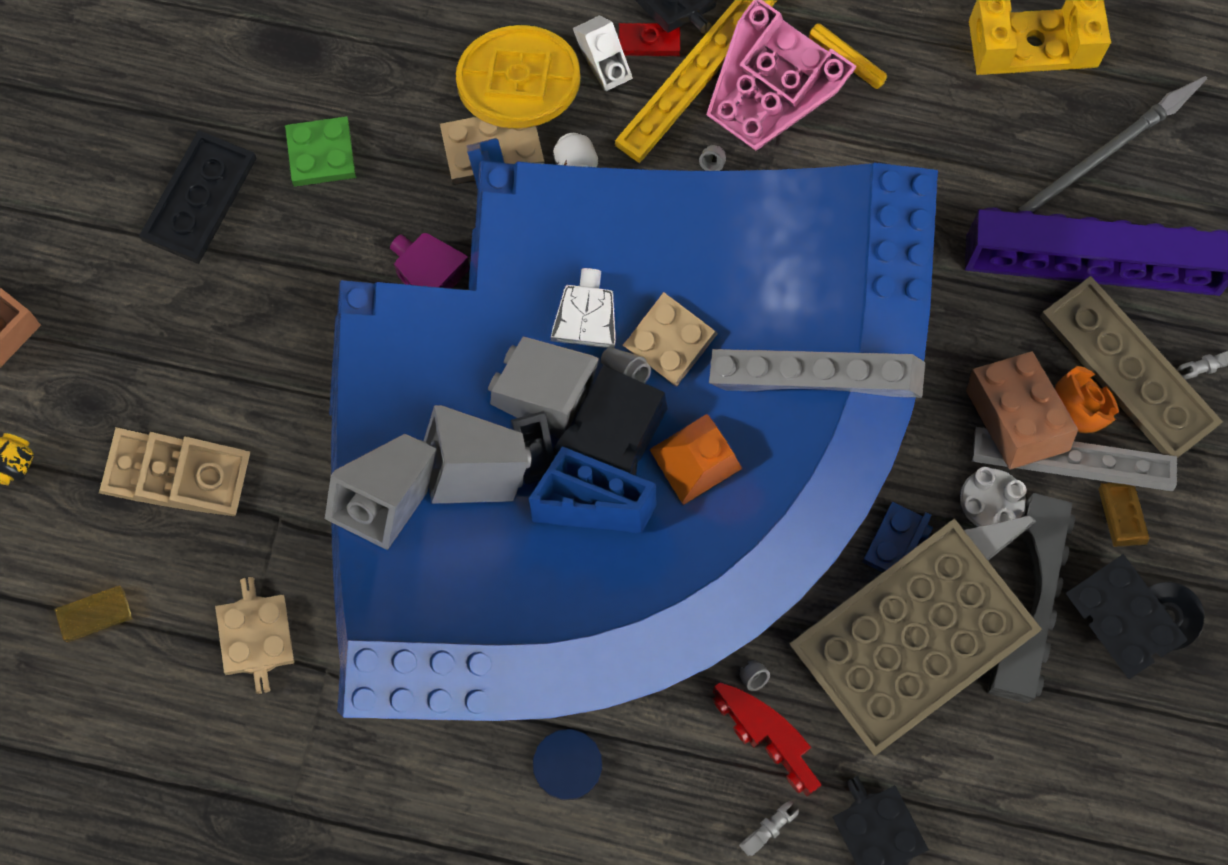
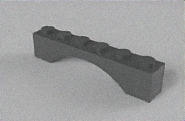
(1019, 673)

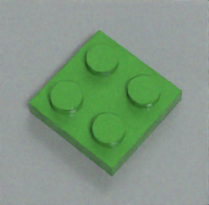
(320, 151)

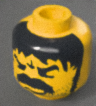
(14, 458)

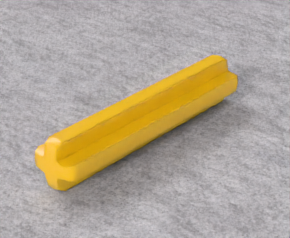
(864, 68)

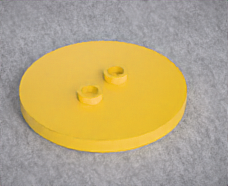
(518, 76)

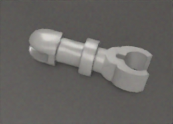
(1208, 364)
(768, 829)

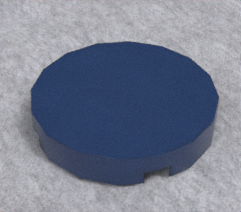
(567, 764)

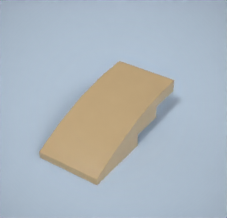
(175, 472)

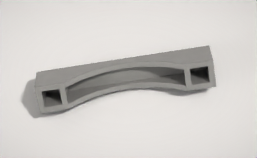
(841, 371)

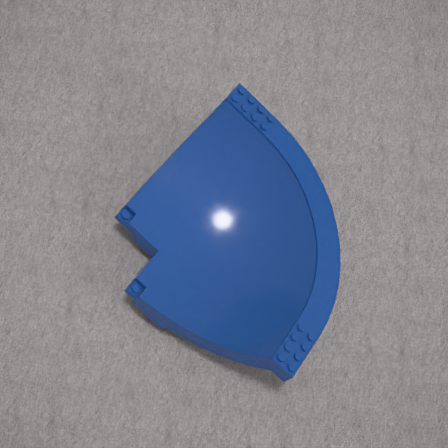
(553, 620)

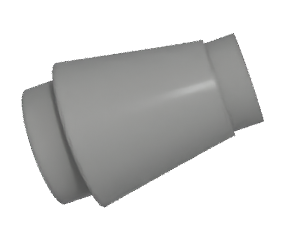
(626, 363)

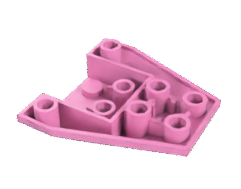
(772, 77)

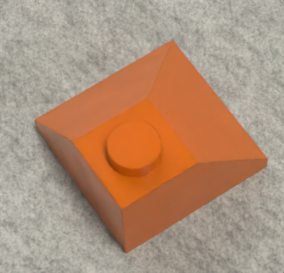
(695, 459)

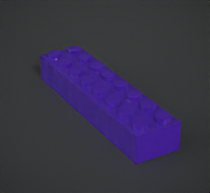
(1107, 251)

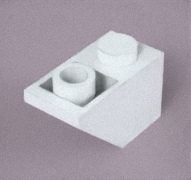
(603, 52)

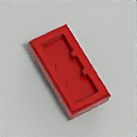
(648, 40)

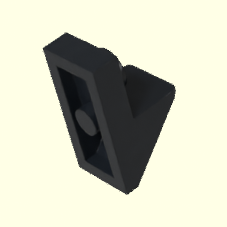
(537, 438)

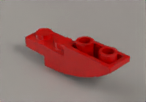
(760, 722)

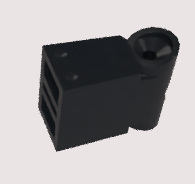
(616, 421)

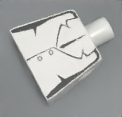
(586, 313)

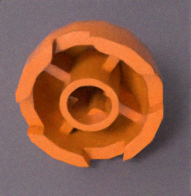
(1086, 401)

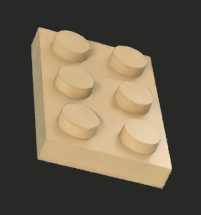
(515, 144)

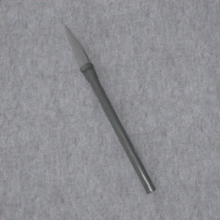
(1168, 105)

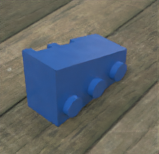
(592, 495)

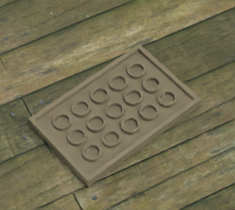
(915, 637)

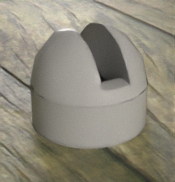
(707, 155)
(754, 675)

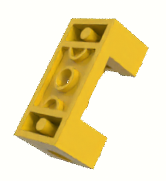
(1069, 37)

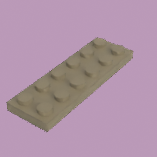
(1132, 369)

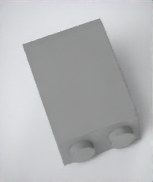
(545, 380)
(474, 458)
(381, 489)

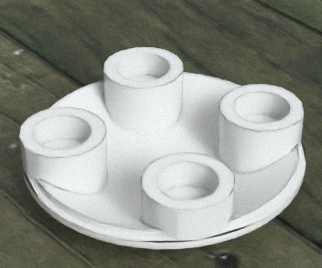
(992, 497)

